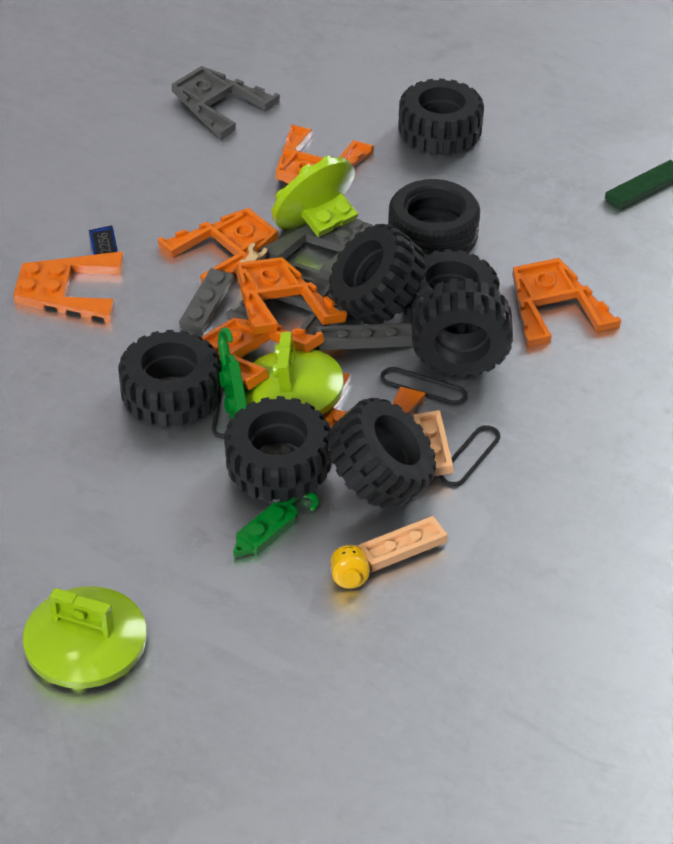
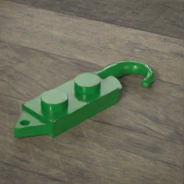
(230, 375)
(269, 526)

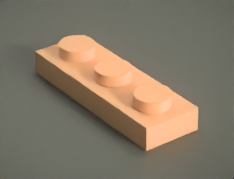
(434, 429)
(403, 543)

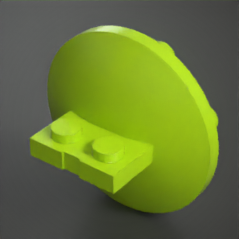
(317, 197)
(299, 375)
(84, 637)

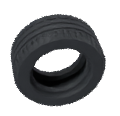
(439, 201)

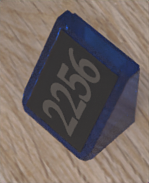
(102, 240)

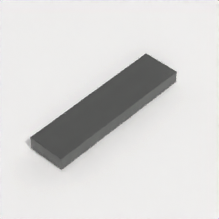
(365, 336)

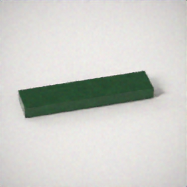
(641, 185)

